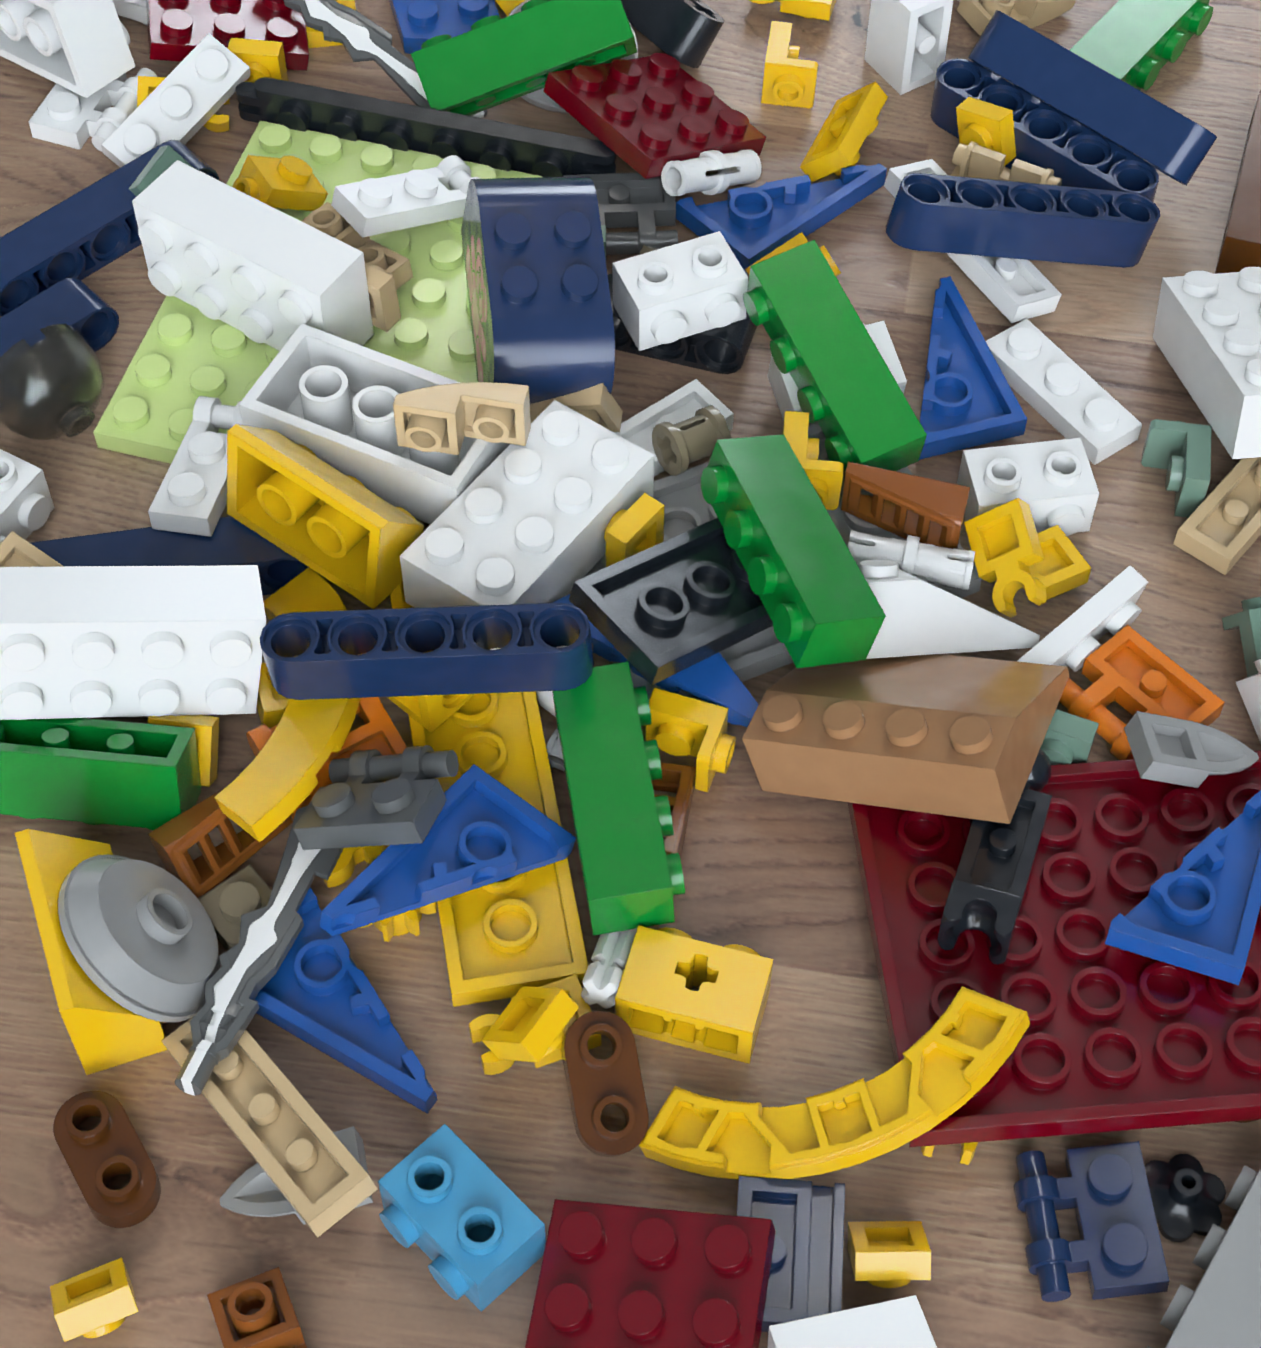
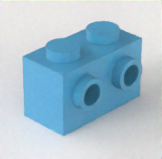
(460, 1219)

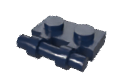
(1113, 1216)

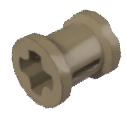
(688, 440)

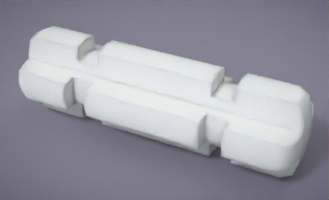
(606, 970)

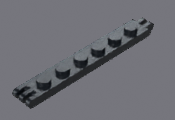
(422, 129)

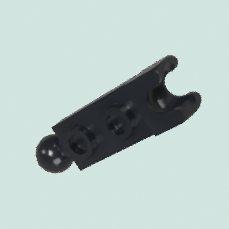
(997, 870)

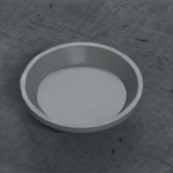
(139, 936)

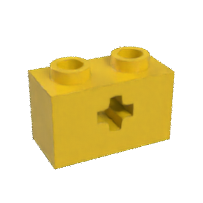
(716, 1019)

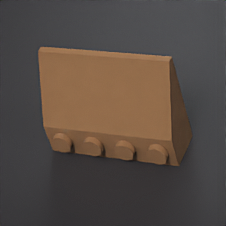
(907, 732)

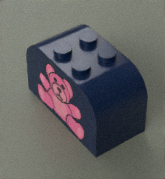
(538, 284)

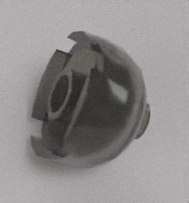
(51, 385)

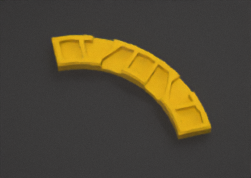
(302, 741)
(848, 1122)

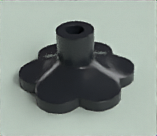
(1180, 1209)

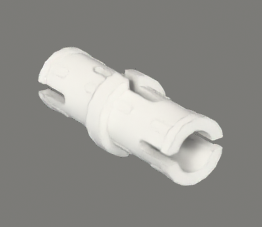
(691, 177)
(921, 560)

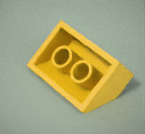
(317, 513)
(97, 1025)

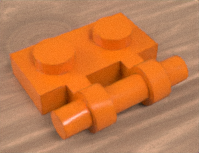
(1139, 680)

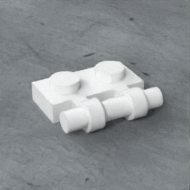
(72, 119)

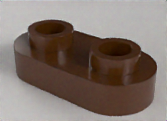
(604, 1082)
(105, 1153)

